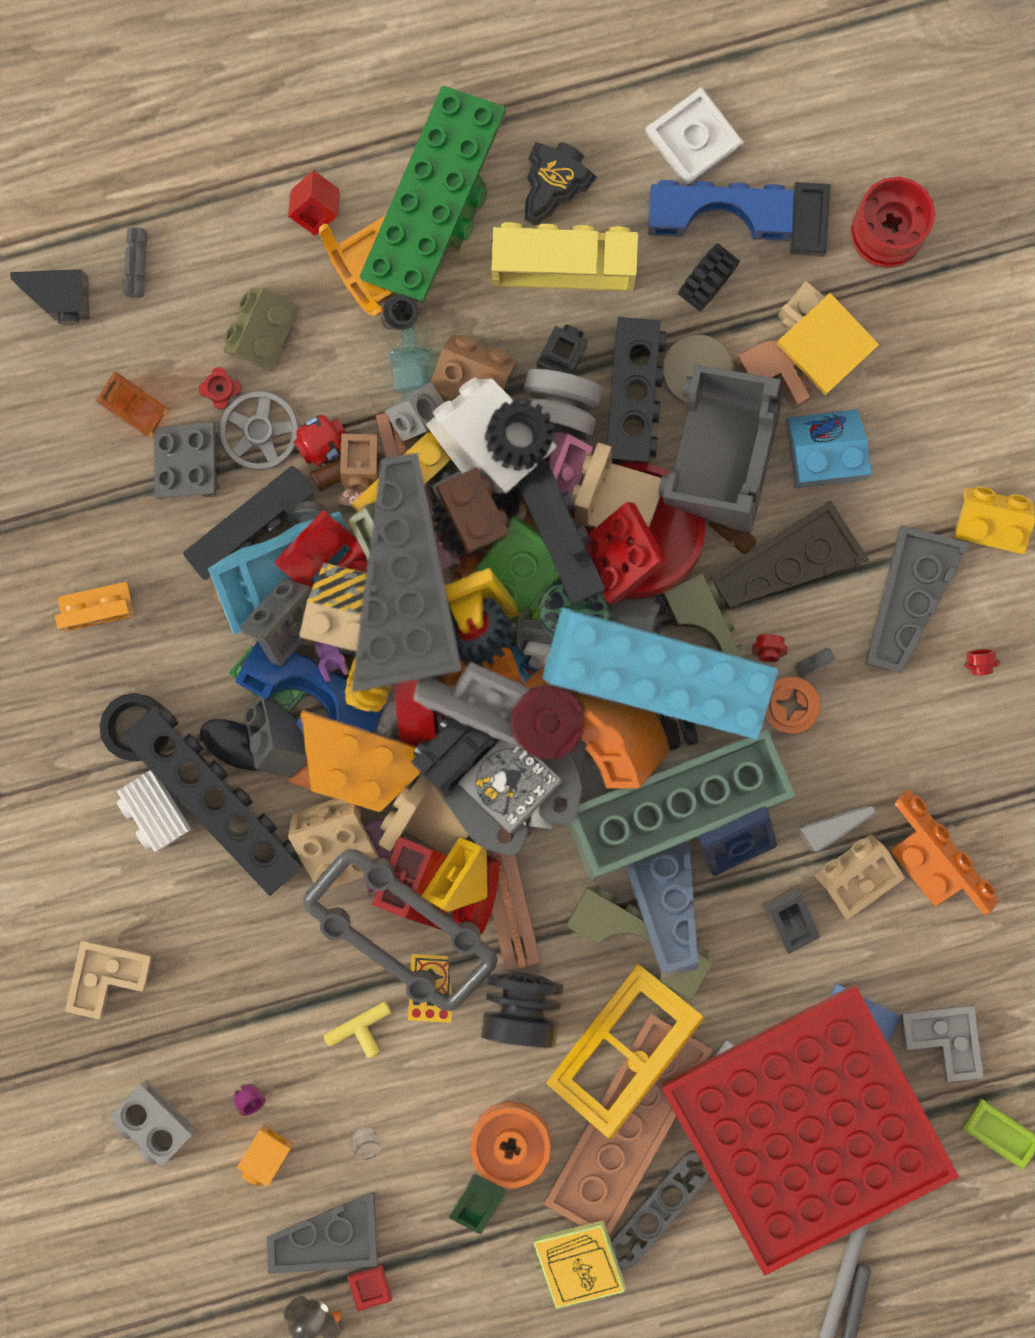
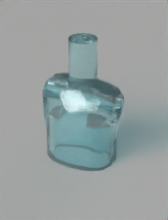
(409, 364)

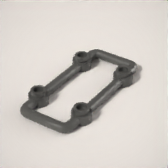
(380, 876)

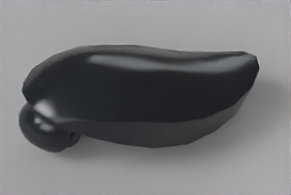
(228, 742)

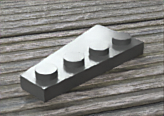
(914, 584)

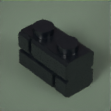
(451, 754)

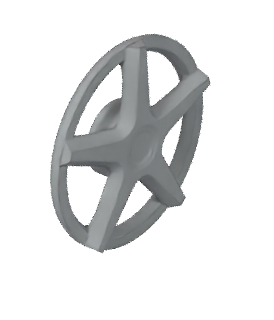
(258, 430)

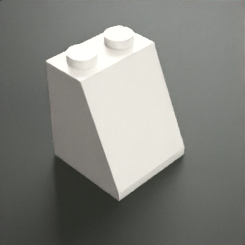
(462, 429)

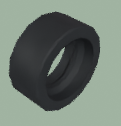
(108, 721)

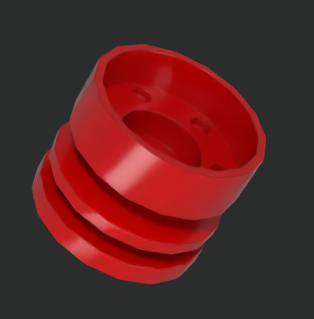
(899, 205)

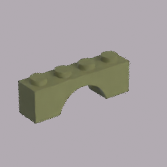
(695, 606)
(600, 918)

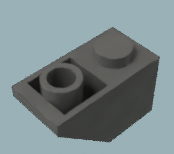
(274, 738)

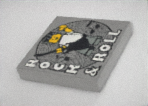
(510, 784)

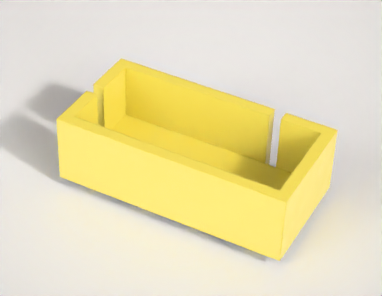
(564, 257)

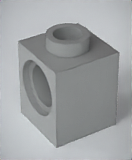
(414, 411)

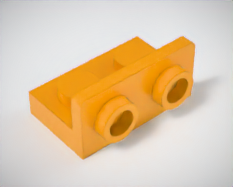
(95, 607)

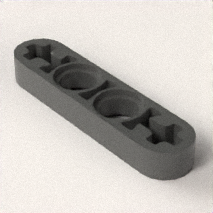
(654, 1204)

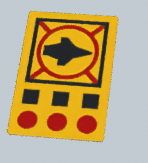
(439, 968)

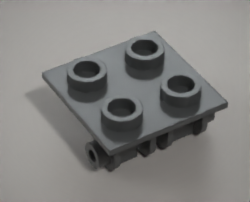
(186, 460)

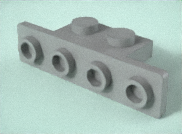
(476, 700)

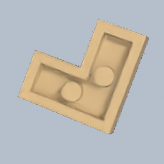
(100, 967)

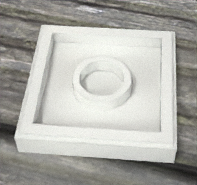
(694, 136)

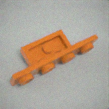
(935, 861)

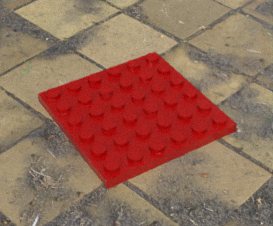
(809, 1130)

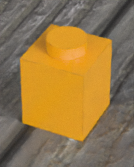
(264, 1157)

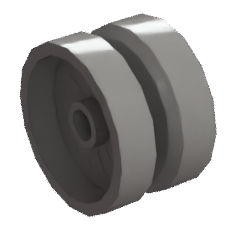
(565, 399)

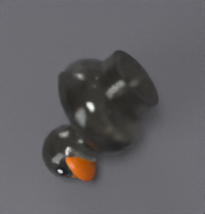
(311, 1318)

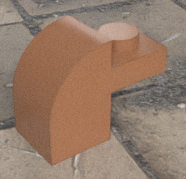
(771, 361)

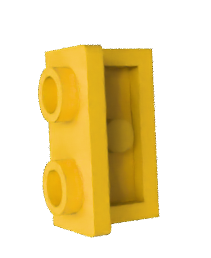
(995, 519)

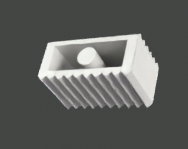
(154, 811)

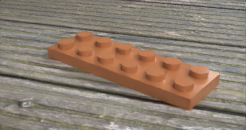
(605, 1171)

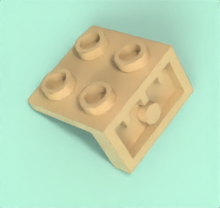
(324, 833)

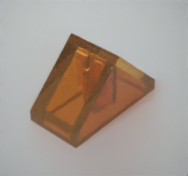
(131, 404)

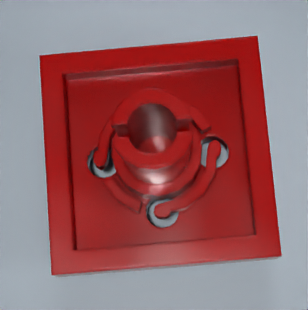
(640, 556)

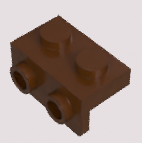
(473, 510)

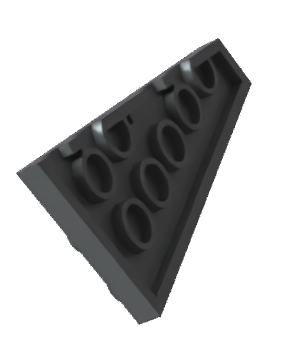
(405, 605)

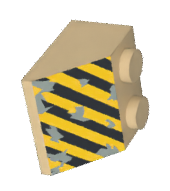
(335, 607)

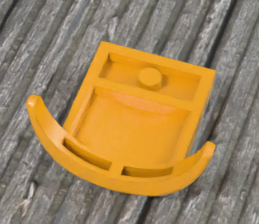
(349, 261)

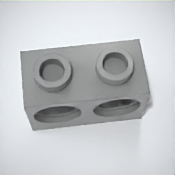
(160, 1116)

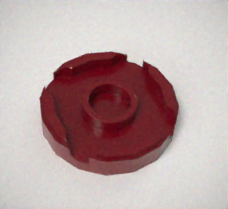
(547, 722)

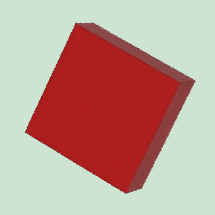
(369, 1287)

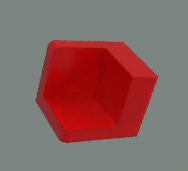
(313, 202)

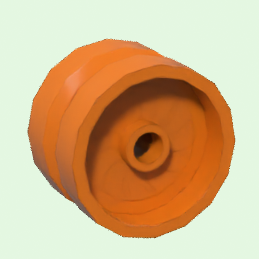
(510, 1166)

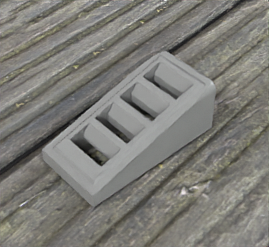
(826, 831)

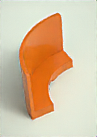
(619, 737)

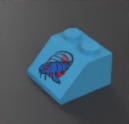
(828, 448)

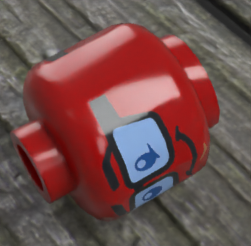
(319, 440)

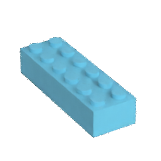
(659, 673)

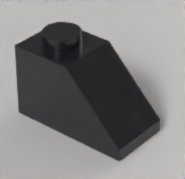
(57, 292)

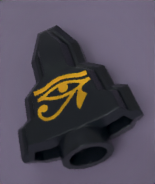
(554, 179)

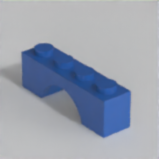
(764, 211)
(303, 674)

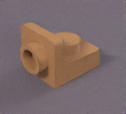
(358, 460)

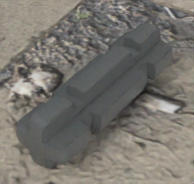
(135, 262)

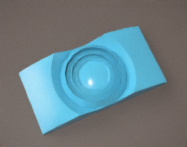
(251, 573)

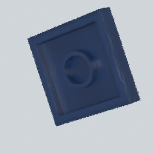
(738, 841)

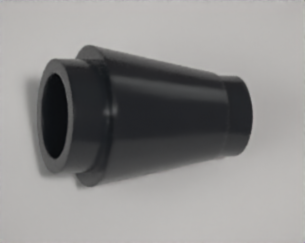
(405, 310)

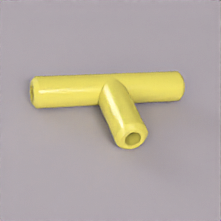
(359, 1027)

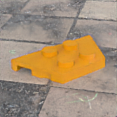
(355, 762)

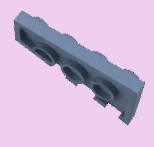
(667, 907)

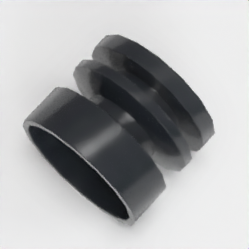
(522, 1010)

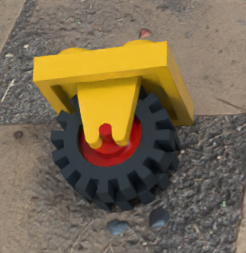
(481, 617)

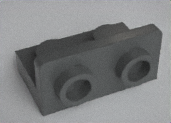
(279, 620)

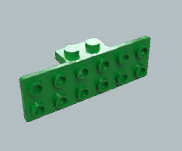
(435, 195)

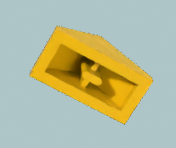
(460, 878)

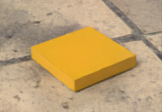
(827, 344)

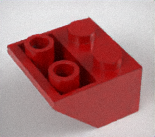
(416, 868)

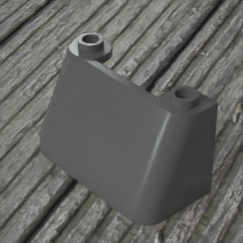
(724, 446)

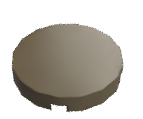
(685, 354)

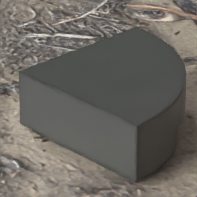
(814, 662)

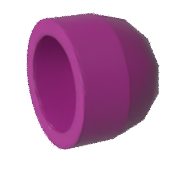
(248, 1099)

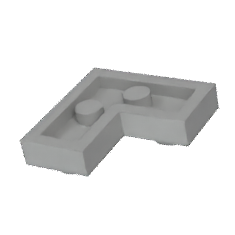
(952, 1030)

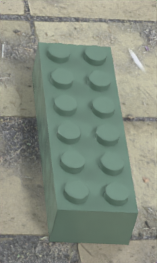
(679, 805)

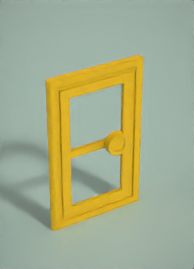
(646, 1067)

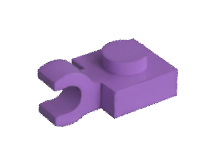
(331, 659)

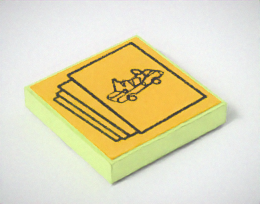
(579, 1264)

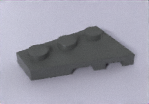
(328, 1241)

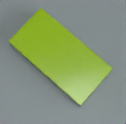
(1001, 1133)

